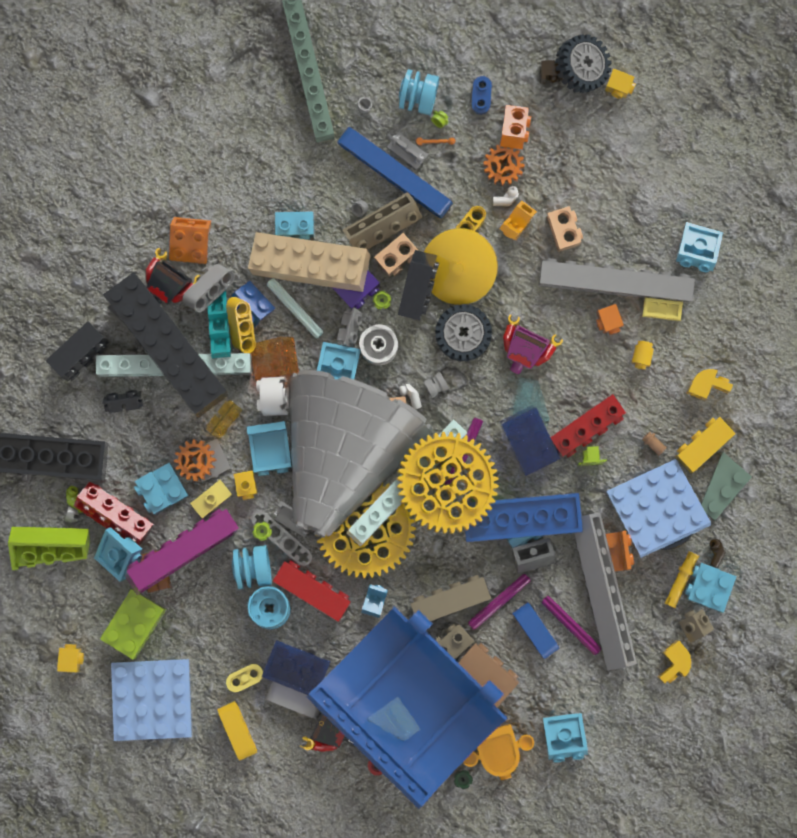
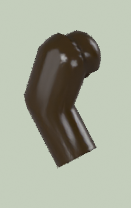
(718, 552)

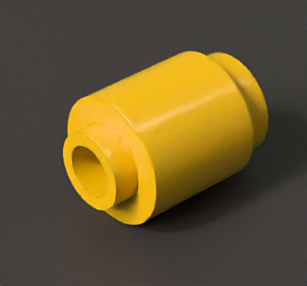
(642, 355)

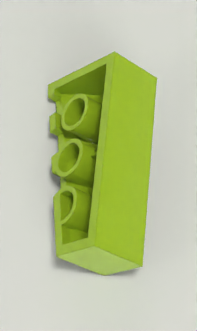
(46, 545)

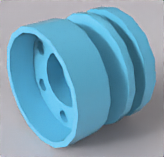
(418, 92)
(252, 567)
(258, 603)

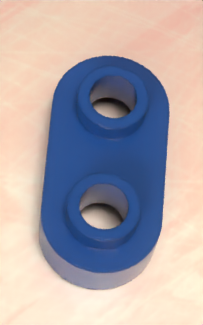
(481, 94)

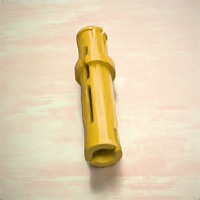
(682, 578)

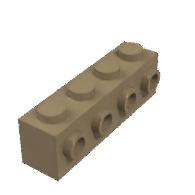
(383, 222)
(452, 600)
(455, 640)

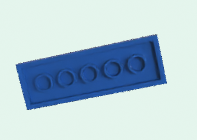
(528, 518)

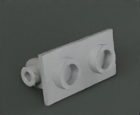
(407, 150)
(352, 320)

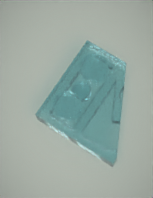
(530, 394)
(395, 719)

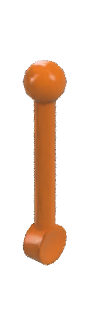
(419, 141)

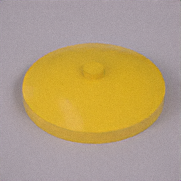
(465, 266)

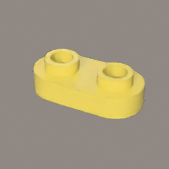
(245, 678)

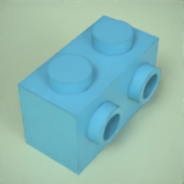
(295, 224)

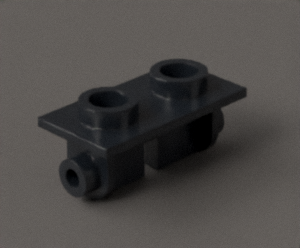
(130, 398)

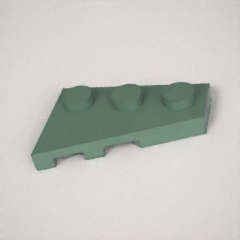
(724, 486)

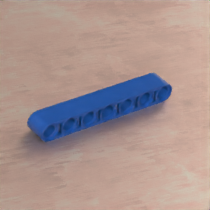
(395, 172)

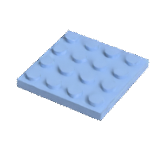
(658, 508)
(151, 699)

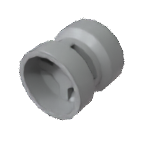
(436, 385)

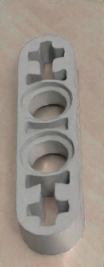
(284, 535)

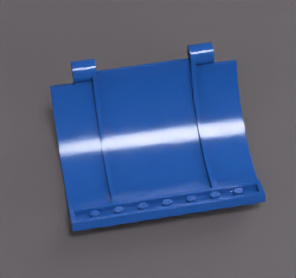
(436, 690)

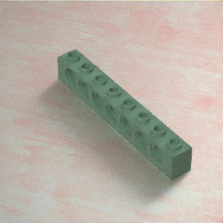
(308, 70)

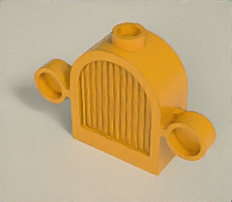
(500, 752)

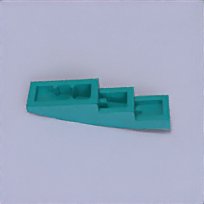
(219, 327)

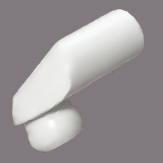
(508, 199)
(408, 390)

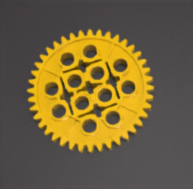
(440, 515)
(395, 543)

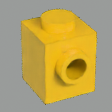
(620, 84)
(245, 485)
(70, 658)

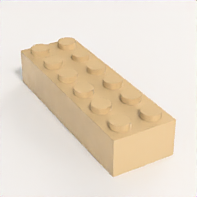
(309, 261)

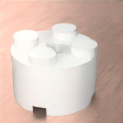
(383, 354)
(273, 396)

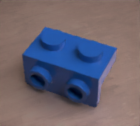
(258, 302)

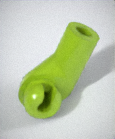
(71, 495)

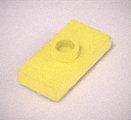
(662, 309)
(211, 499)

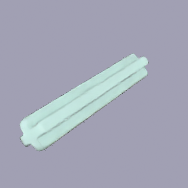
(293, 306)

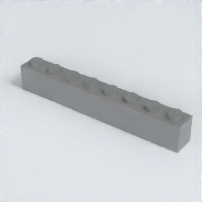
(615, 281)
(604, 593)

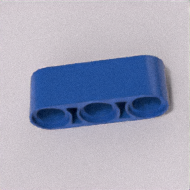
(536, 630)

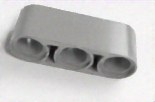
(208, 288)
(292, 700)

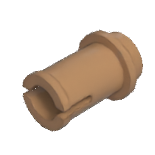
(654, 443)

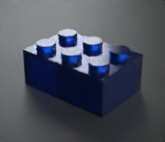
(529, 440)
(295, 667)

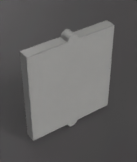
(221, 464)

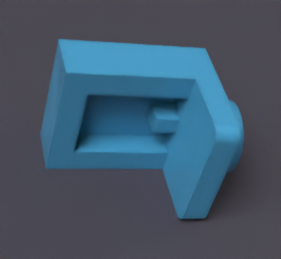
(374, 600)

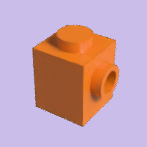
(609, 320)

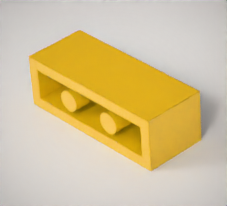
(704, 444)

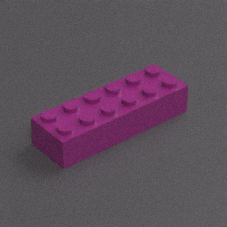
(182, 551)

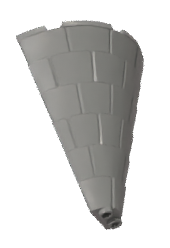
(344, 445)

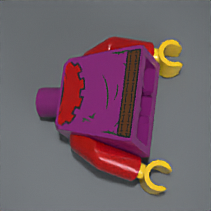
(526, 347)

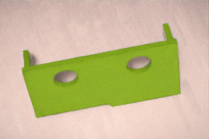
(591, 457)

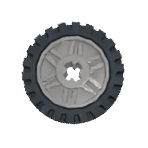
(583, 63)
(478, 333)

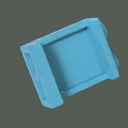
(269, 448)

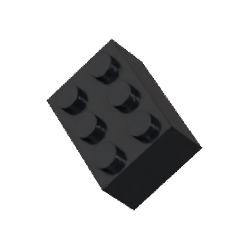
(418, 285)
(78, 352)

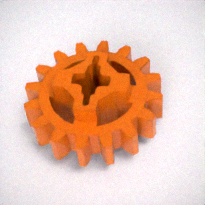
(497, 161)
(200, 455)

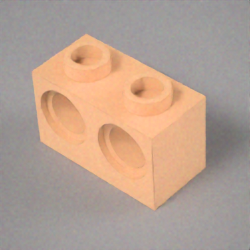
(559, 230)
(392, 251)

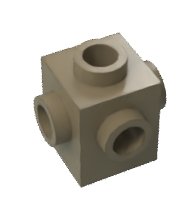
(696, 625)

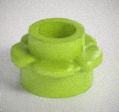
(439, 119)
(382, 295)
(262, 536)

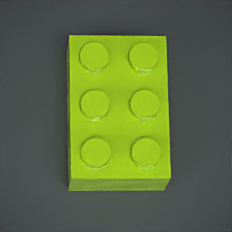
(133, 624)

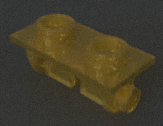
(219, 426)

